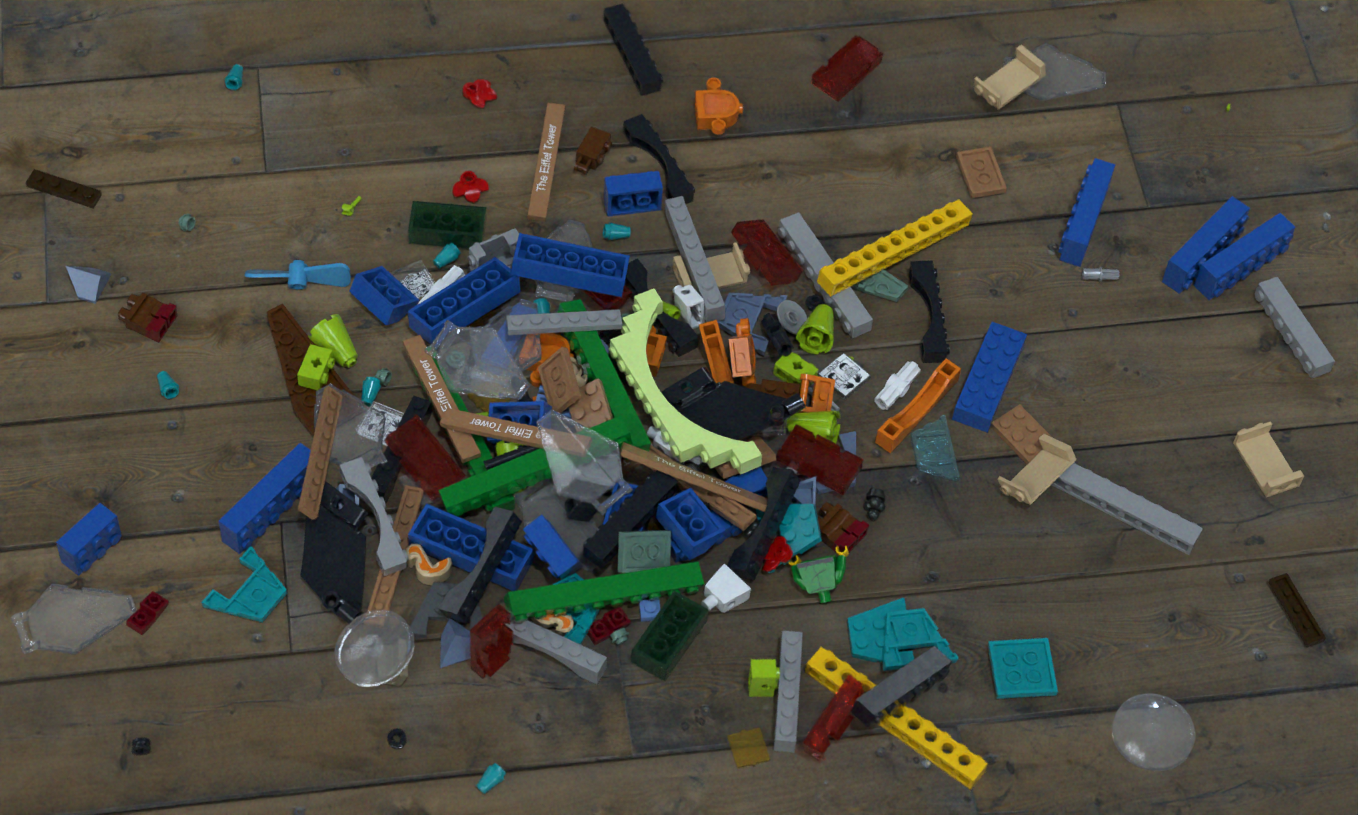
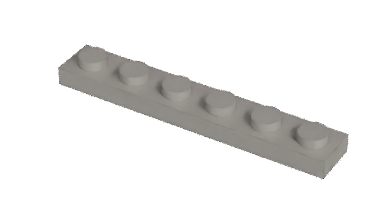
(563, 322)

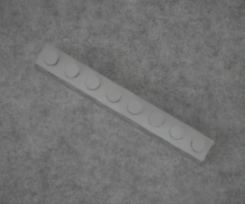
(813, 257)
(694, 258)
(1129, 507)

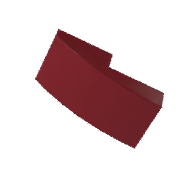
(148, 613)
(611, 622)

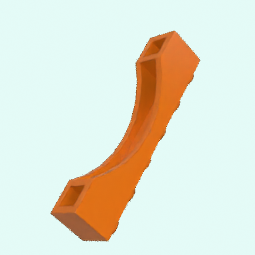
(716, 351)
(901, 424)

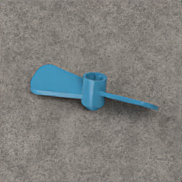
(299, 274)

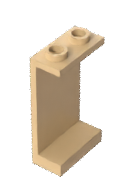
(1011, 79)
(727, 268)
(1266, 460)
(1040, 472)

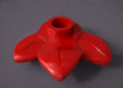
(479, 92)
(470, 189)
(777, 553)

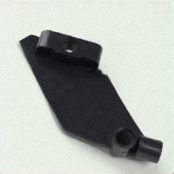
(728, 407)
(336, 554)

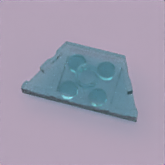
(935, 450)

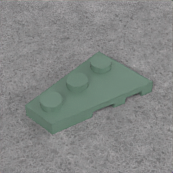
(882, 285)

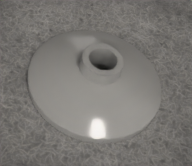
(791, 316)

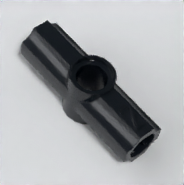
(777, 334)

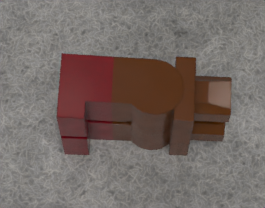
(148, 316)
(840, 528)

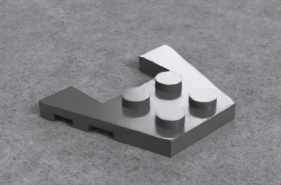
(430, 611)

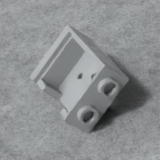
(498, 246)

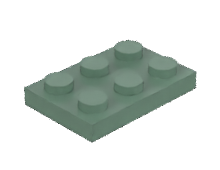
(643, 550)

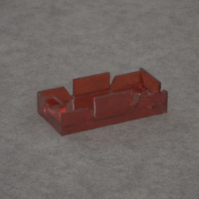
(847, 68)
(766, 251)
(424, 457)
(819, 459)
(491, 642)
(834, 719)

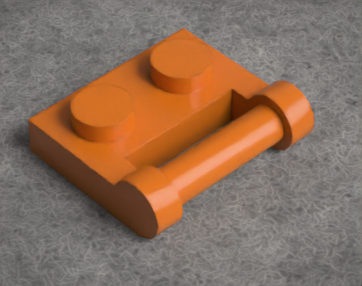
(822, 392)

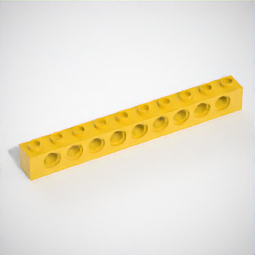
(894, 247)
(899, 727)

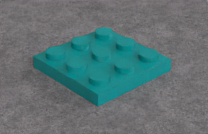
(1022, 668)

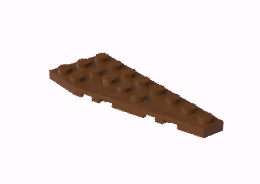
(291, 348)

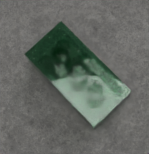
(446, 224)
(669, 635)

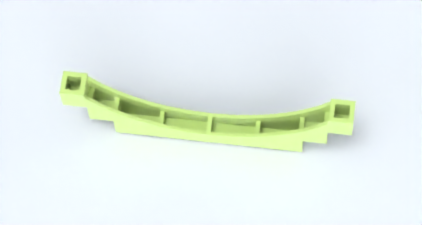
(682, 435)

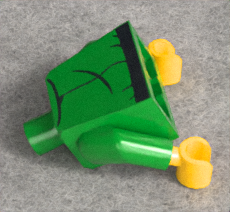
(820, 573)

